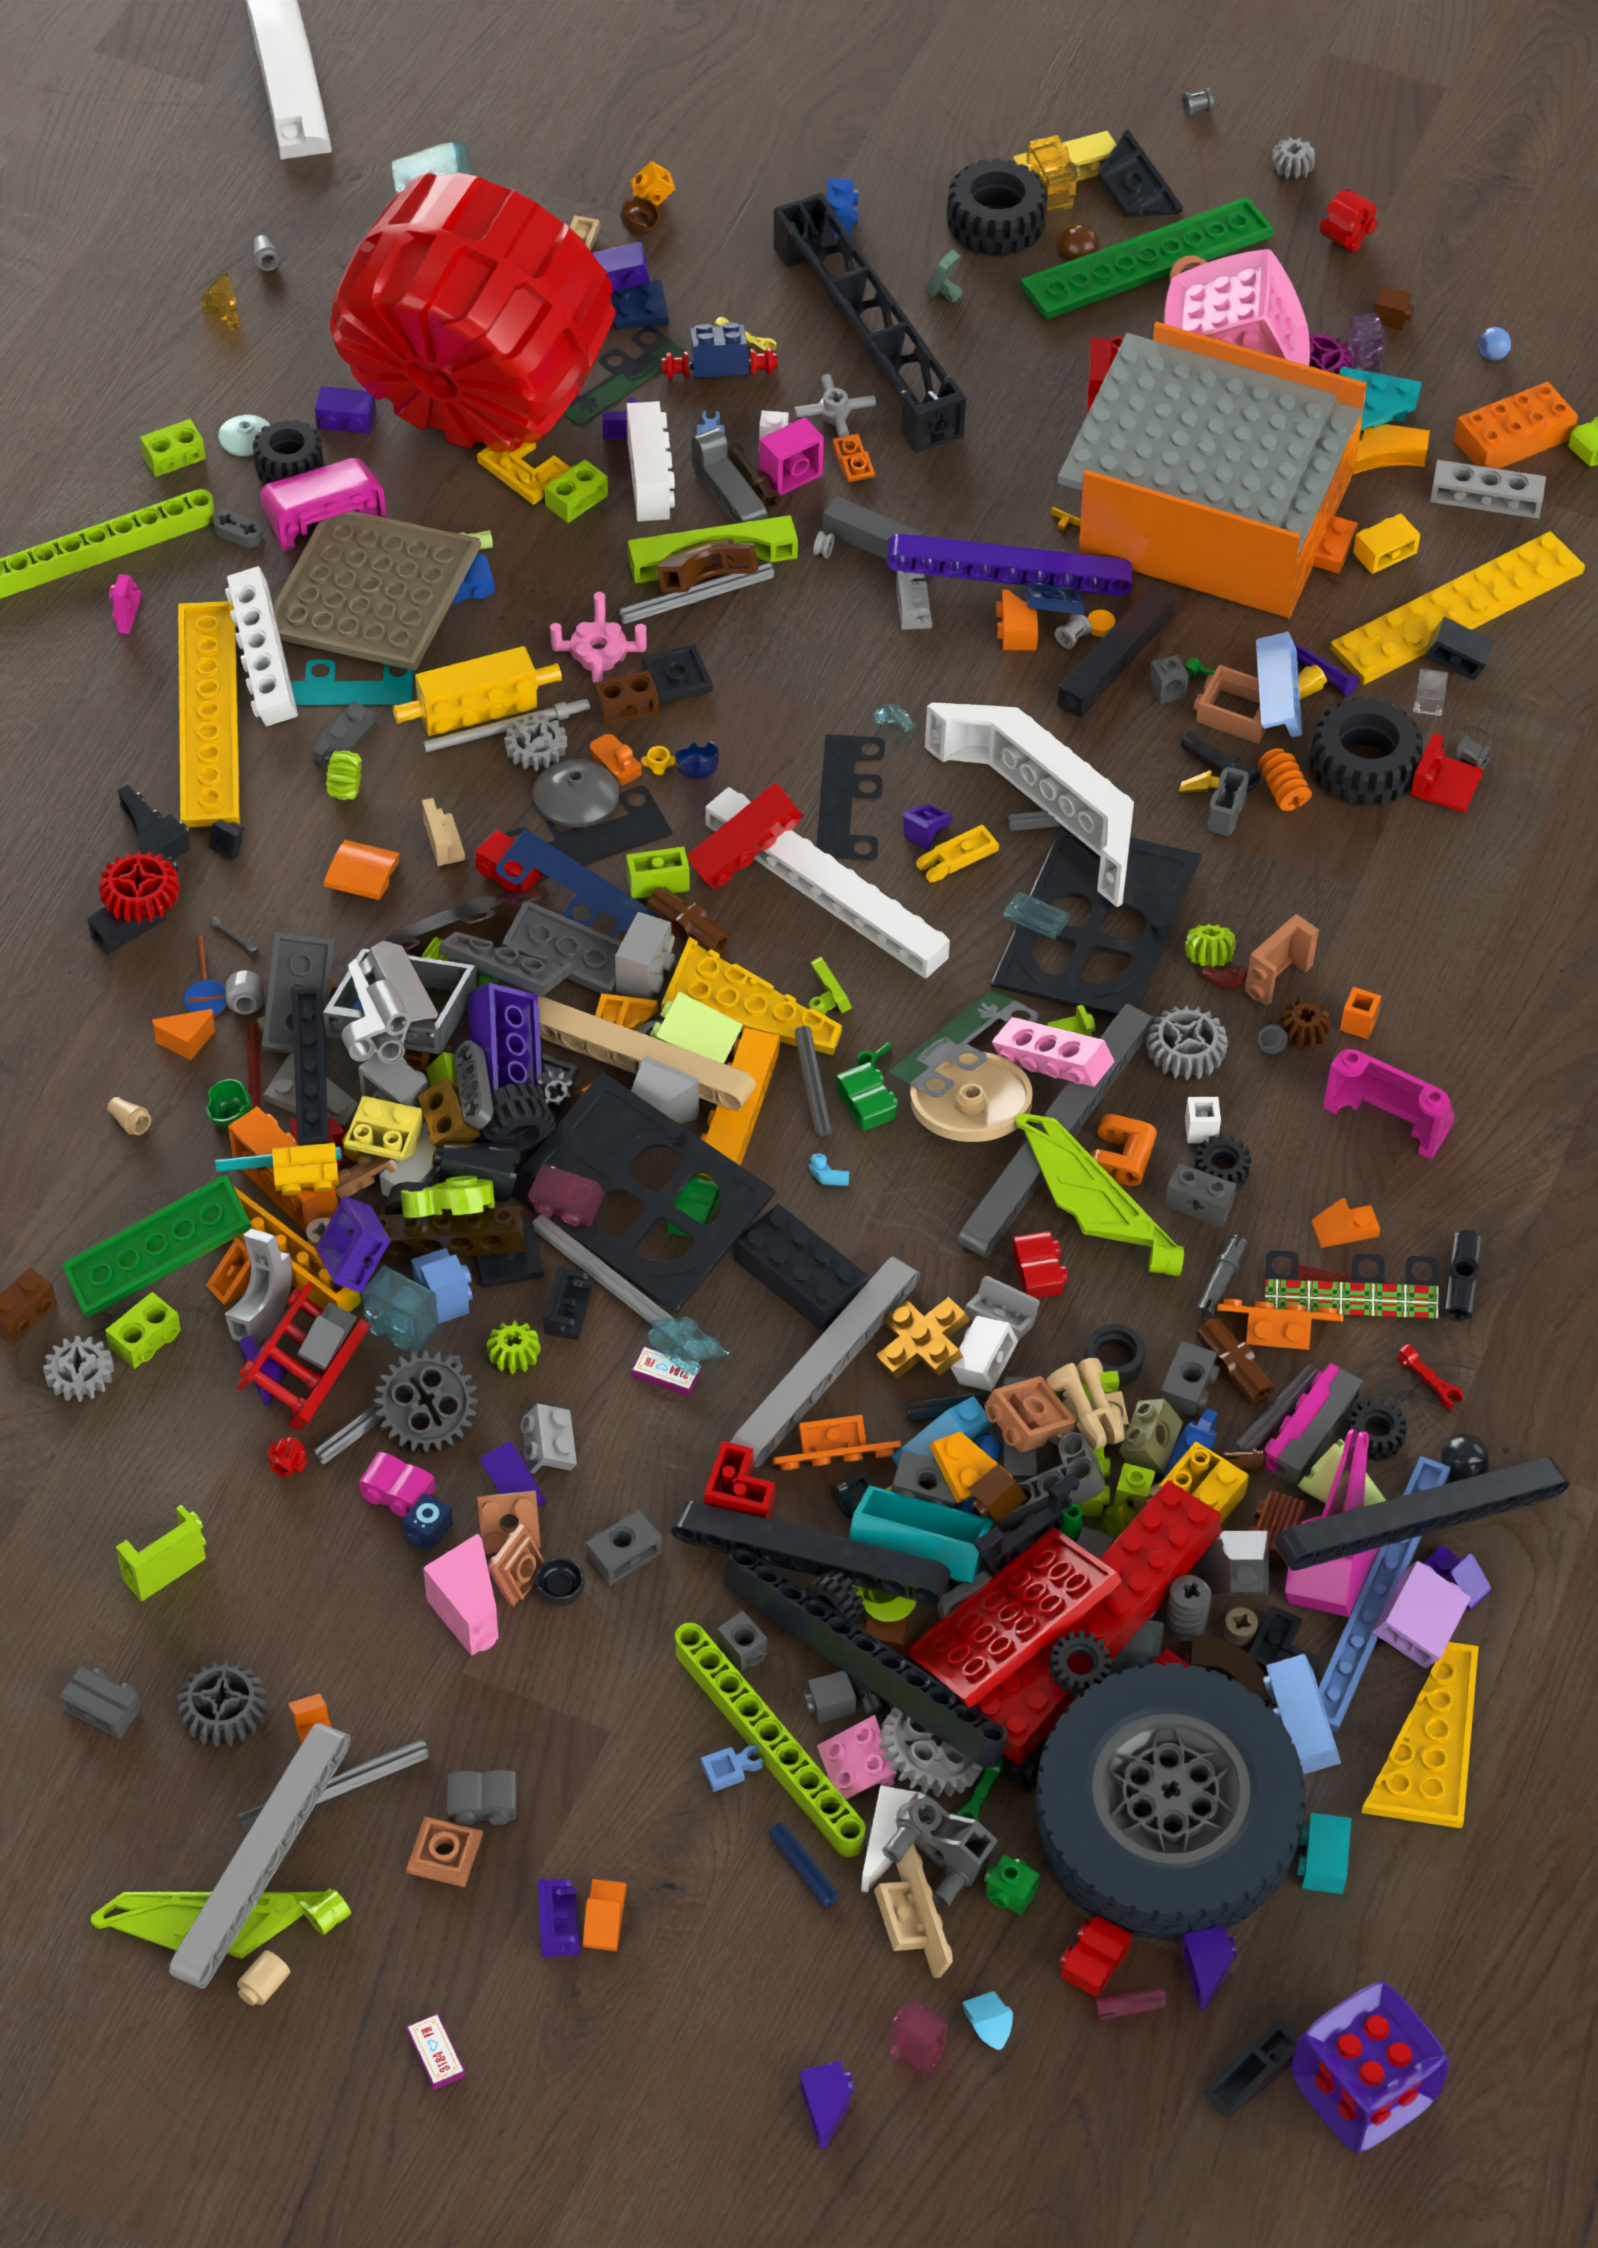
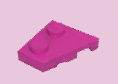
(125, 602)

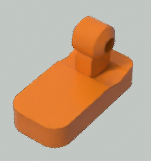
(616, 758)

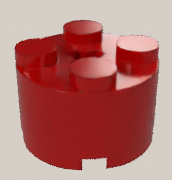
(1349, 219)

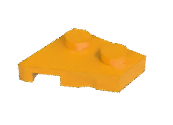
(626, 1011)
(961, 1463)

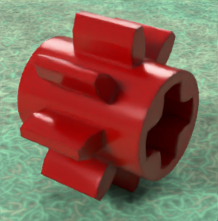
(286, 1456)

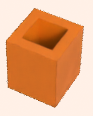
(1360, 1013)

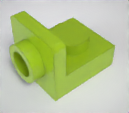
(1079, 1024)
(1134, 1483)

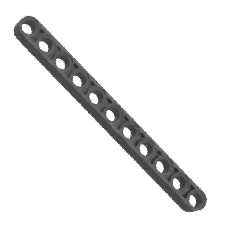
(1071, 1110)

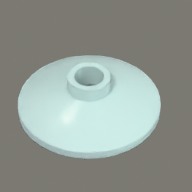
(239, 432)

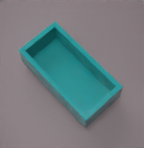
(920, 1530)

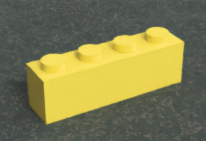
(1086, 152)

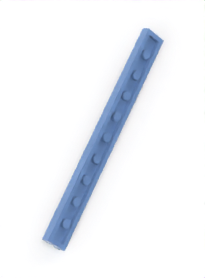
(1357, 1638)

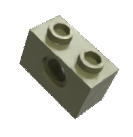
(1151, 1435)

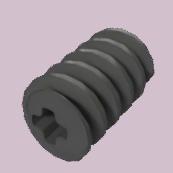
(1188, 1607)

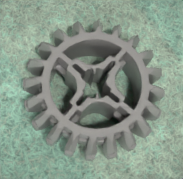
(1184, 1034)

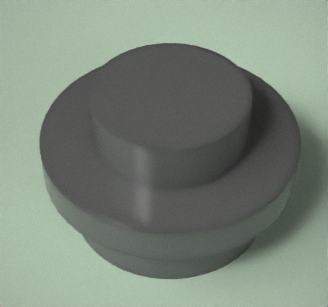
(1272, 1039)

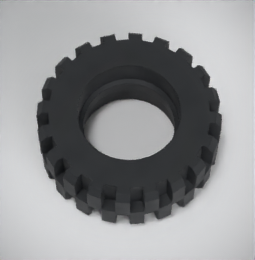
(996, 229)
(1361, 778)

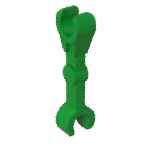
(972, 1809)

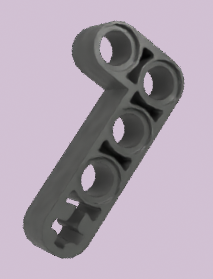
(723, 479)
(1077, 1459)

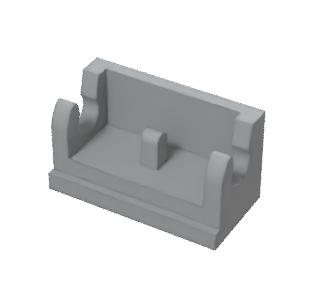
(913, 601)

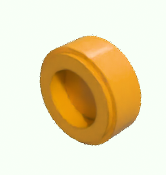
(1101, 622)

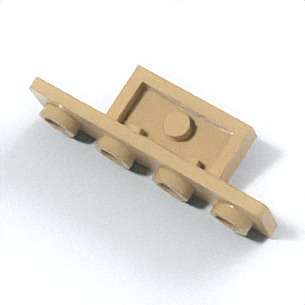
(912, 1915)

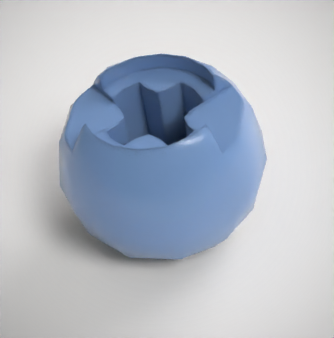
(1494, 343)

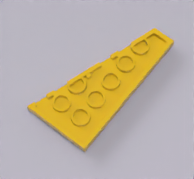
(747, 998)
(1430, 1757)

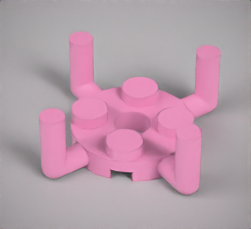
(598, 633)

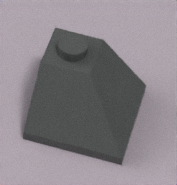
(1238, 1564)

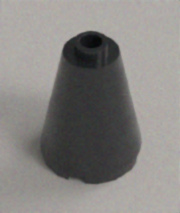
(482, 1160)

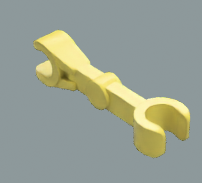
(758, 344)

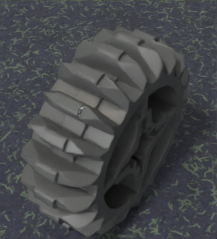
(236, 1714)

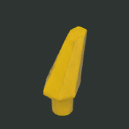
(1199, 783)

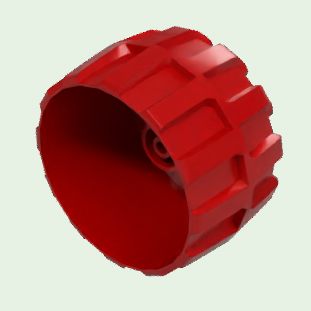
(472, 311)

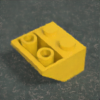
(1209, 1479)

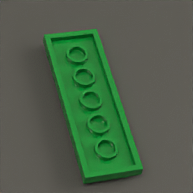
(157, 1246)

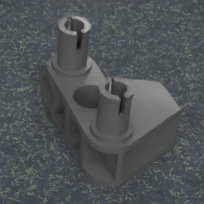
(961, 1840)

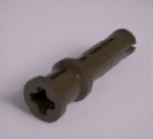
(758, 482)

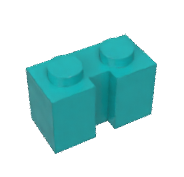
(1326, 1853)

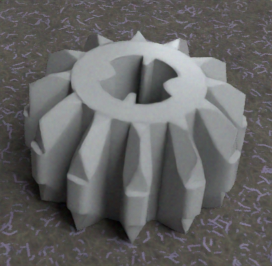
(1293, 158)

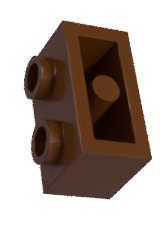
(24, 1304)

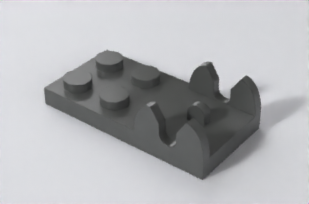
(562, 939)
(295, 964)

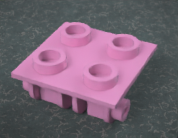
(856, 1760)

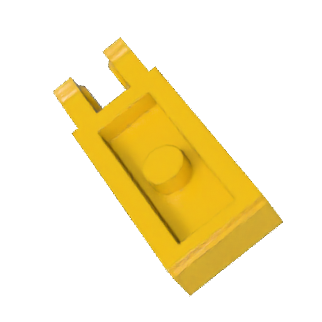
(958, 853)

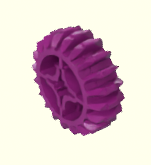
(1328, 353)

